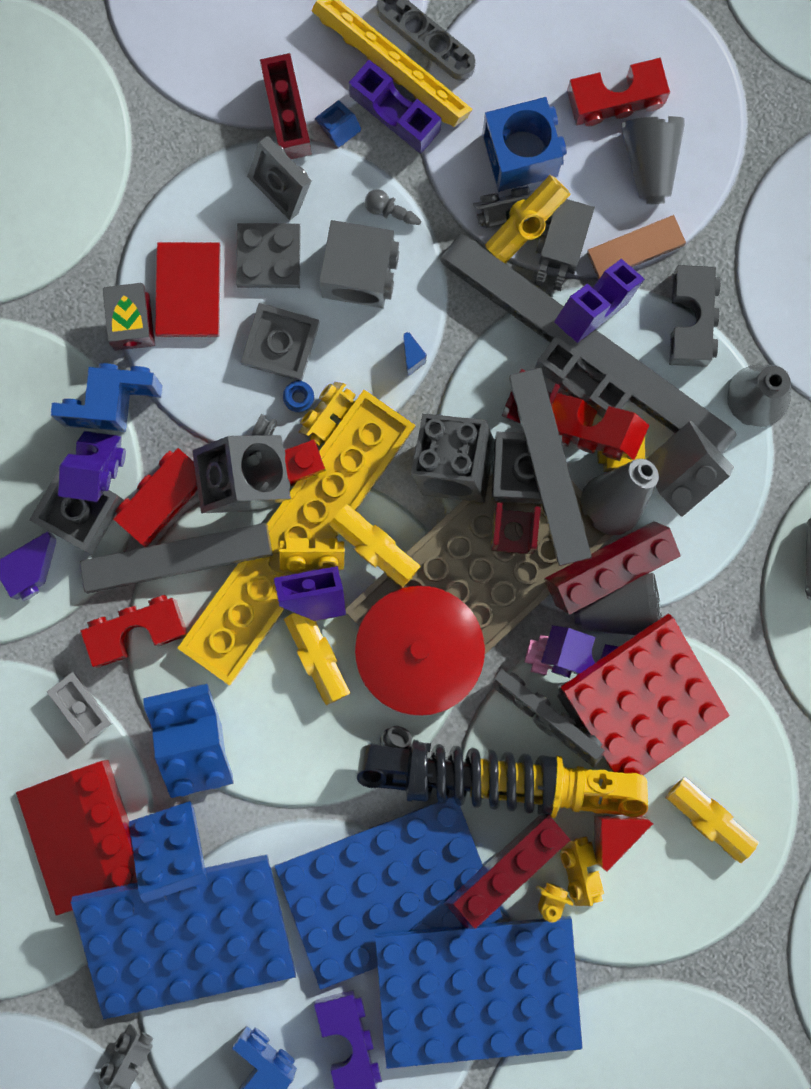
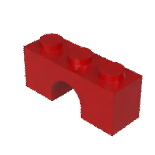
(594, 102)
(616, 435)
(107, 638)

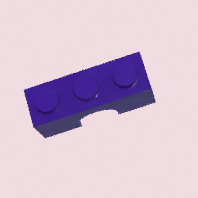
(408, 120)
(596, 304)
(93, 466)
(570, 651)
(342, 1016)

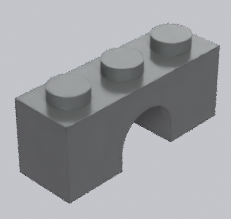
(697, 289)
(566, 368)

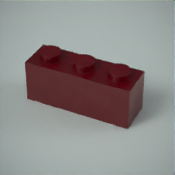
(286, 105)

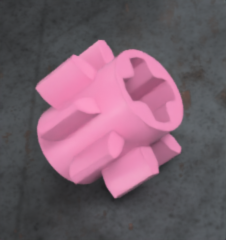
(535, 653)

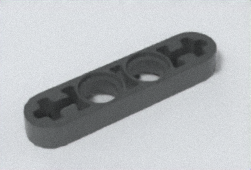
(430, 31)

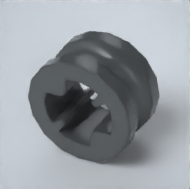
(264, 427)

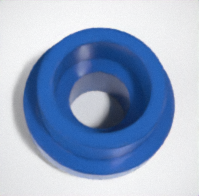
(294, 387)

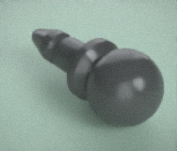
(379, 203)

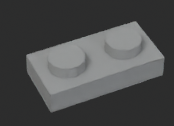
(79, 707)

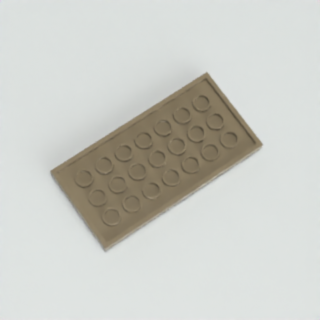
(493, 584)

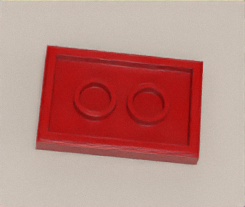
(188, 289)

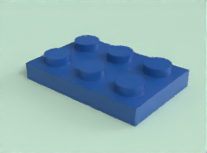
(167, 852)

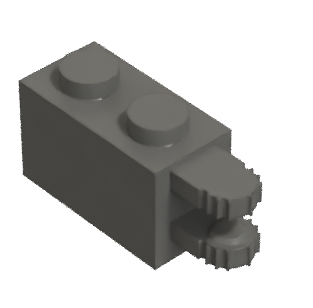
(564, 240)

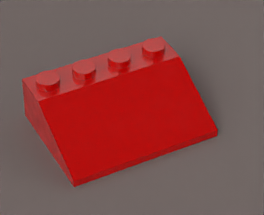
(79, 833)

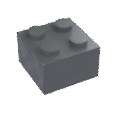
(513, 470)
(74, 519)

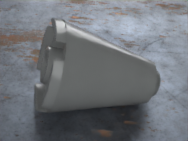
(653, 154)
(759, 394)
(619, 496)
(624, 610)

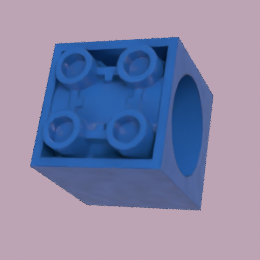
(531, 117)

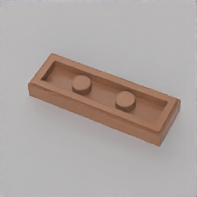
(638, 245)

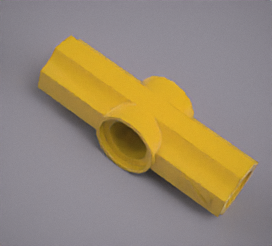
(539, 207)
(374, 545)
(317, 658)
(712, 820)

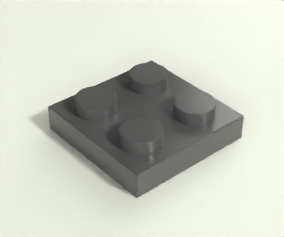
(279, 177)
(268, 255)
(280, 342)

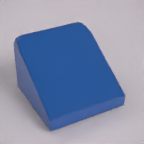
(338, 123)
(414, 354)

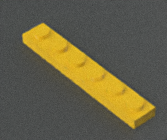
(392, 60)

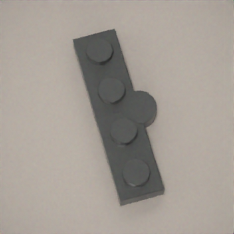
(547, 719)

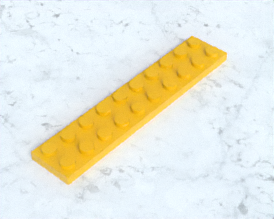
(248, 599)

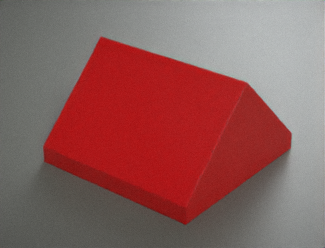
(616, 836)

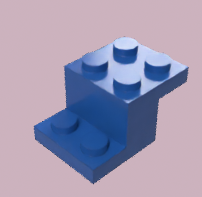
(107, 398)
(188, 741)
(271, 1068)

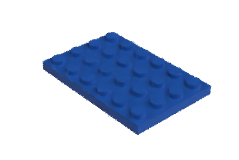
(378, 884)
(187, 942)
(478, 992)

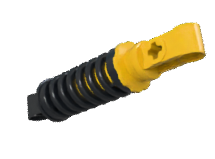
(504, 779)

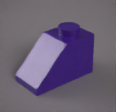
(27, 567)
(312, 593)

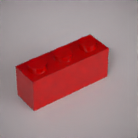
(158, 498)

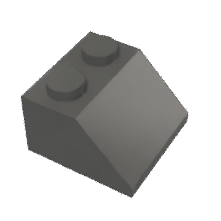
(689, 468)

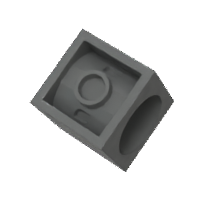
(359, 264)
(453, 457)
(221, 477)

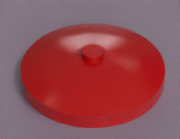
(420, 650)

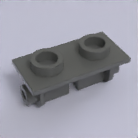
(494, 207)
(128, 1049)

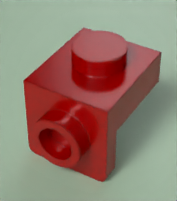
(303, 461)

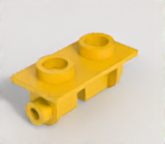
(332, 402)
(297, 555)
(583, 886)
(552, 901)

